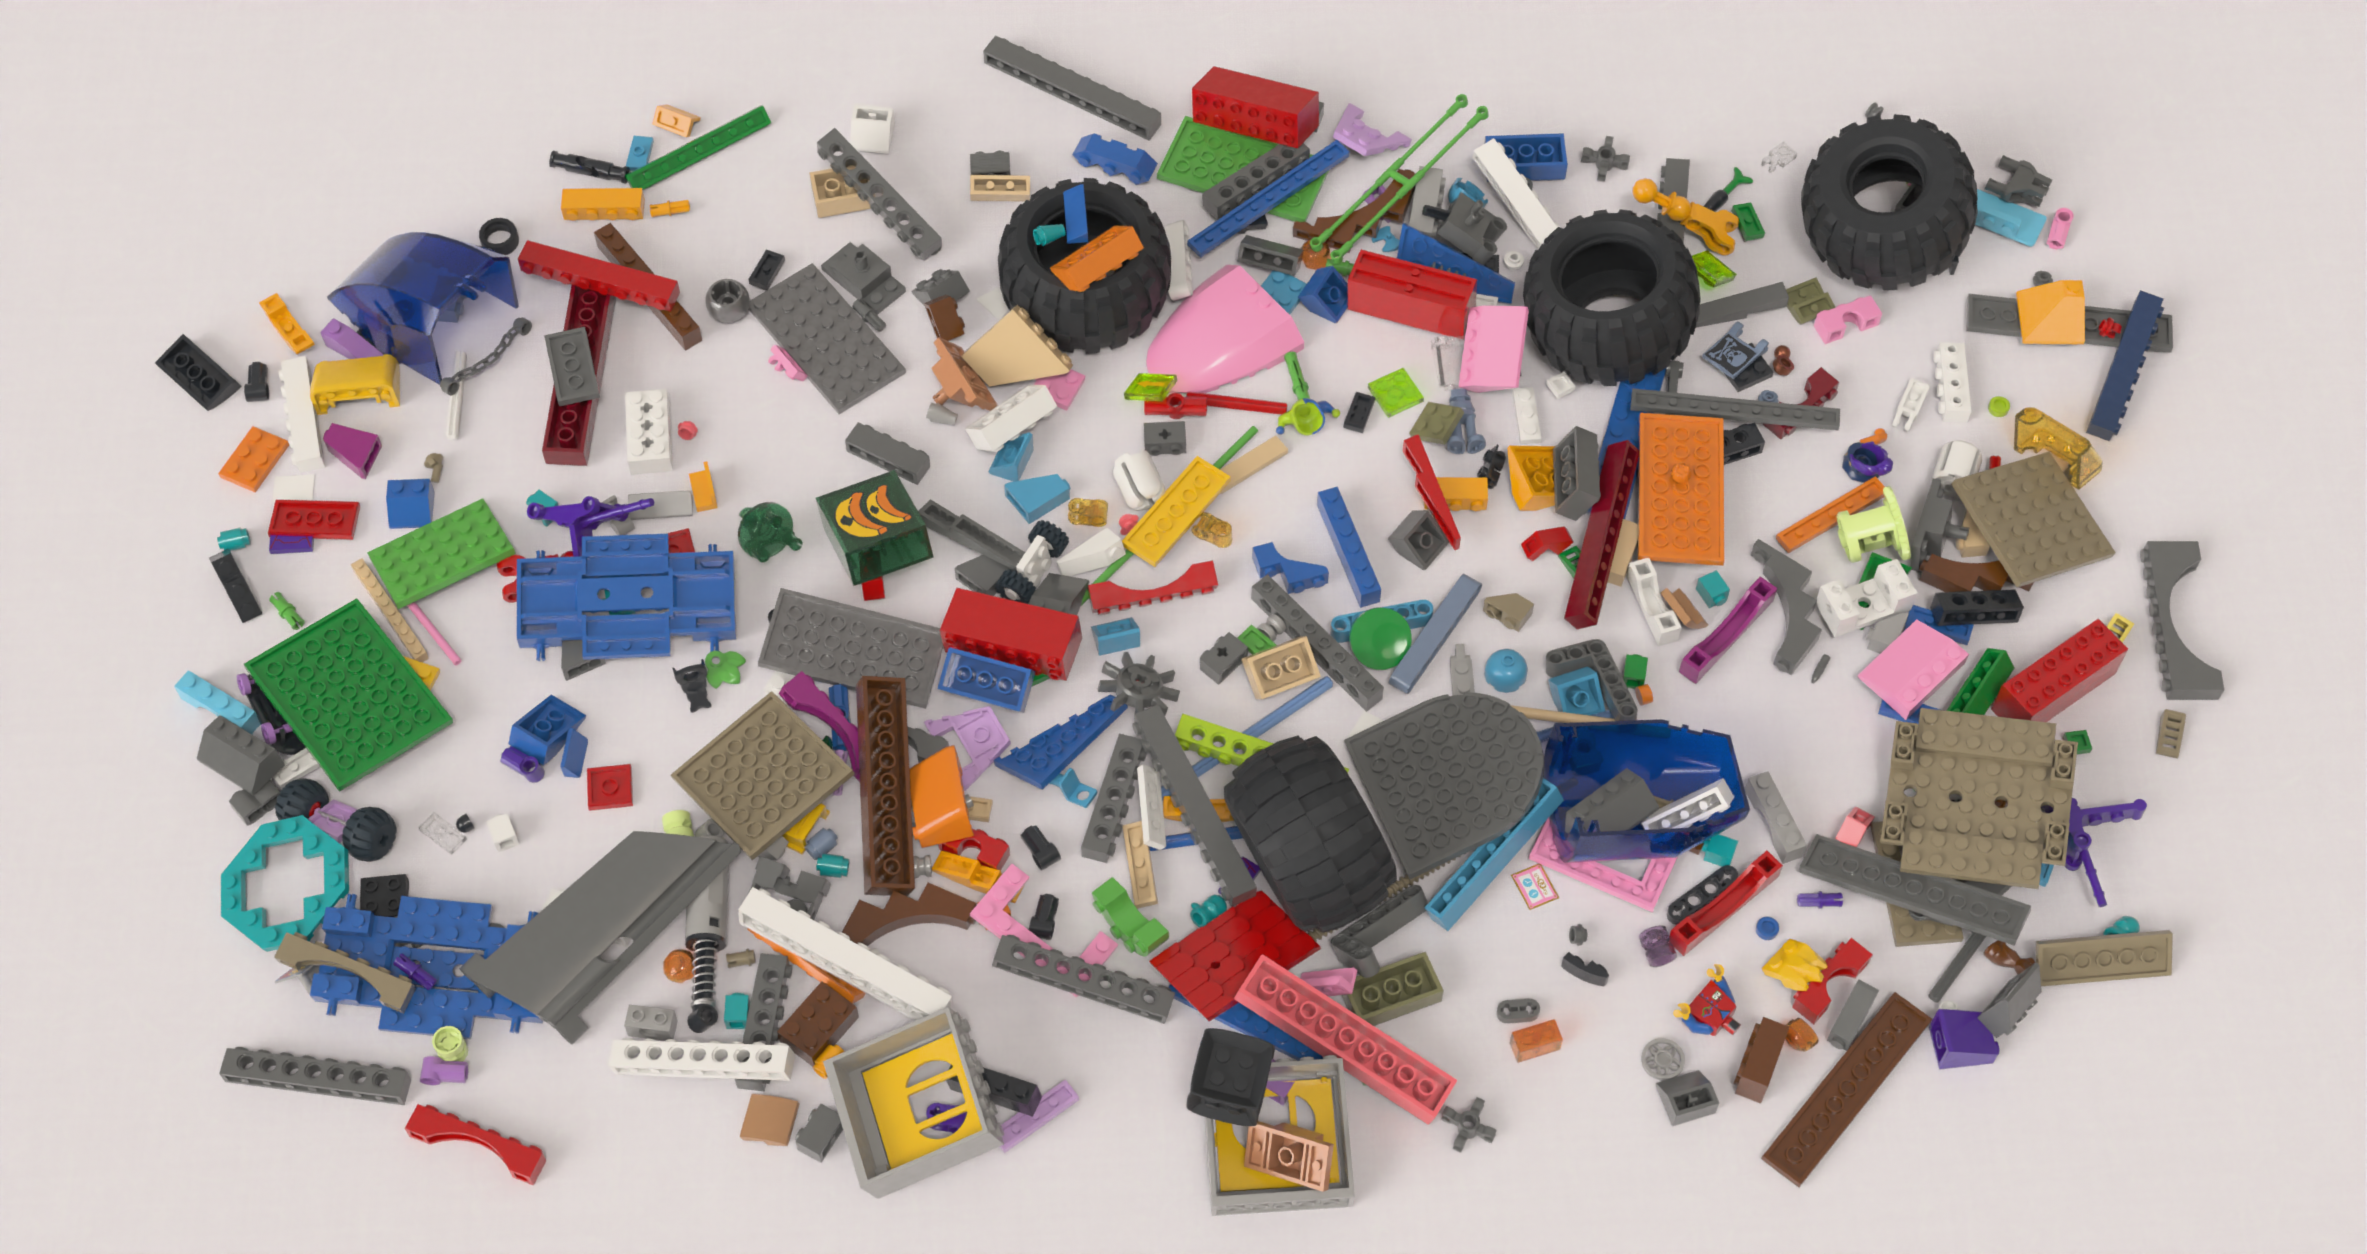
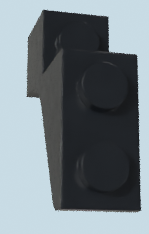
(235, 585)

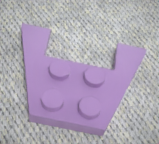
(1363, 138)
(980, 736)

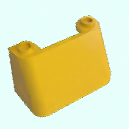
(355, 380)

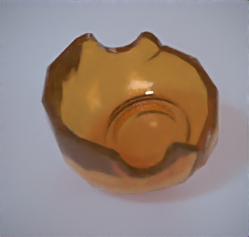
(1313, 259)
(679, 966)
(1800, 1035)

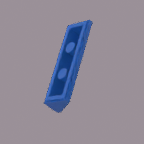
(1075, 215)

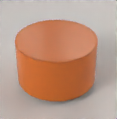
(1644, 694)

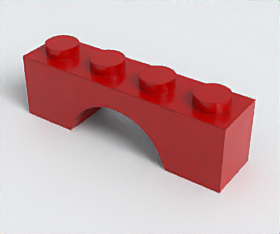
(1849, 961)

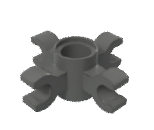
(1605, 158)
(1485, 1132)

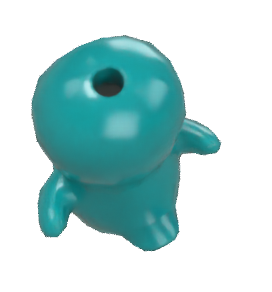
(1209, 910)
(2123, 925)

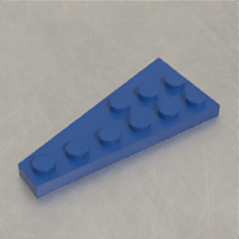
(1425, 250)
(1059, 745)

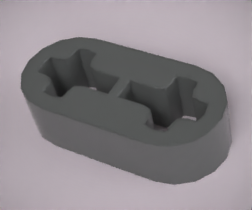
(1518, 1011)

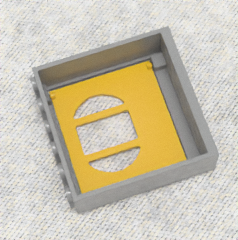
(1314, 1087)
(877, 1108)

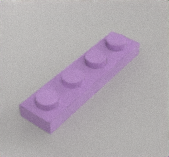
(1050, 1106)

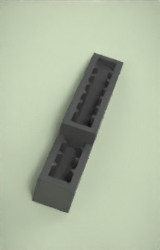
(1742, 304)
(970, 534)

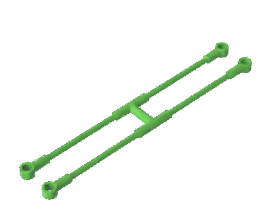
(1481, 114)

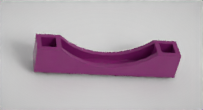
(1710, 650)
(804, 696)

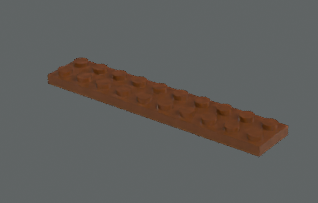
(1846, 1089)

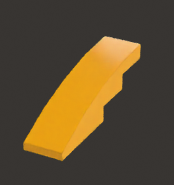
(967, 872)

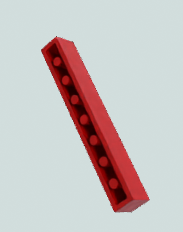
(599, 276)

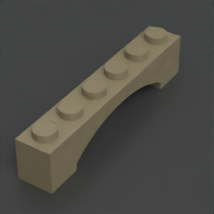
(298, 952)

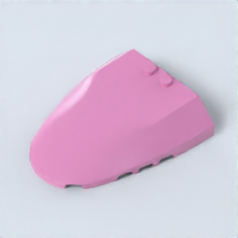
(1223, 334)

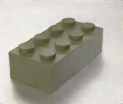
(1395, 990)

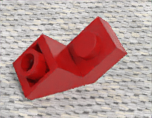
(1554, 539)

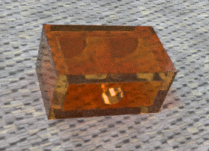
(1536, 1040)

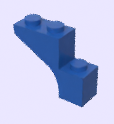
(1295, 574)

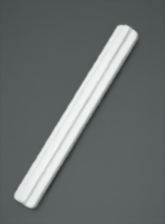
(456, 399)

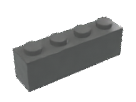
(887, 453)

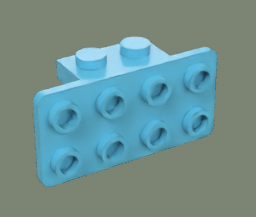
(2008, 219)

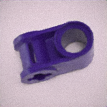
(950, 1125)

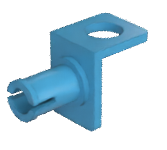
(1072, 788)

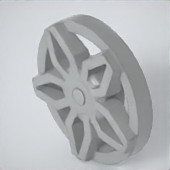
(1663, 1059)

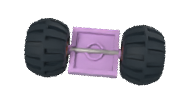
(364, 832)

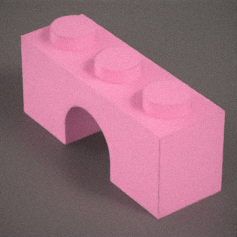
(1861, 312)

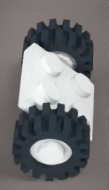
(1045, 543)

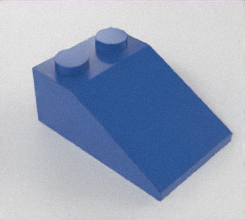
(545, 729)

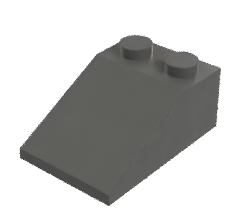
(1060, 593)

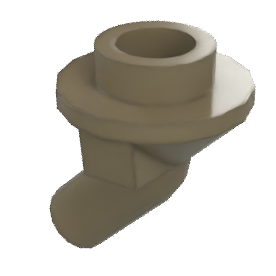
(434, 462)

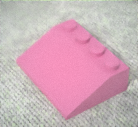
(1493, 348)
(1913, 668)

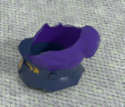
(1866, 461)

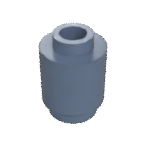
(821, 843)

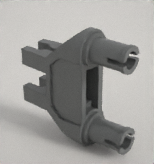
(2023, 186)

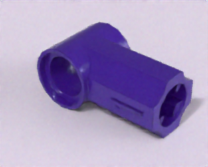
(522, 764)

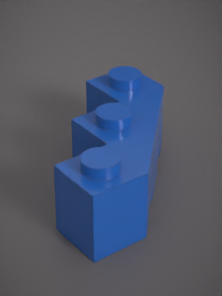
(1115, 158)

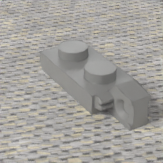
(1461, 672)

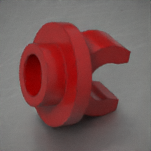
(2109, 328)

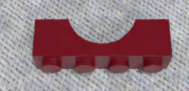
(1819, 389)

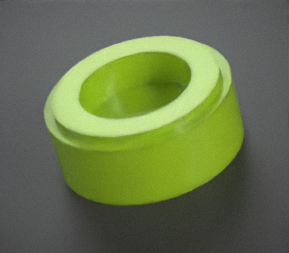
(1999, 406)

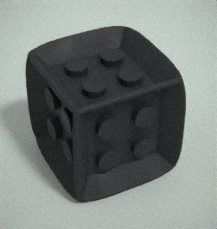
(1230, 1077)

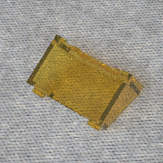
(2039, 431)

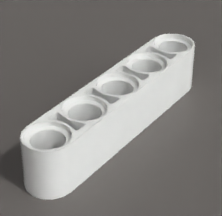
(1180, 260)

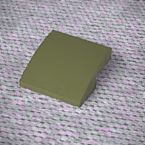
(1808, 300)

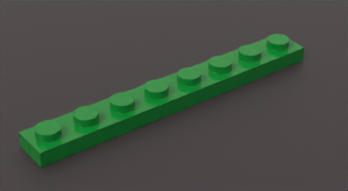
(698, 148)

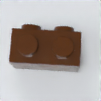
(944, 317)

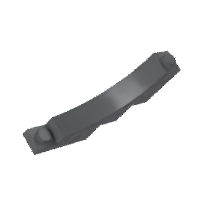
(1790, 580)

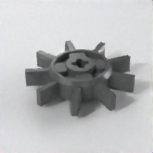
(1138, 684)

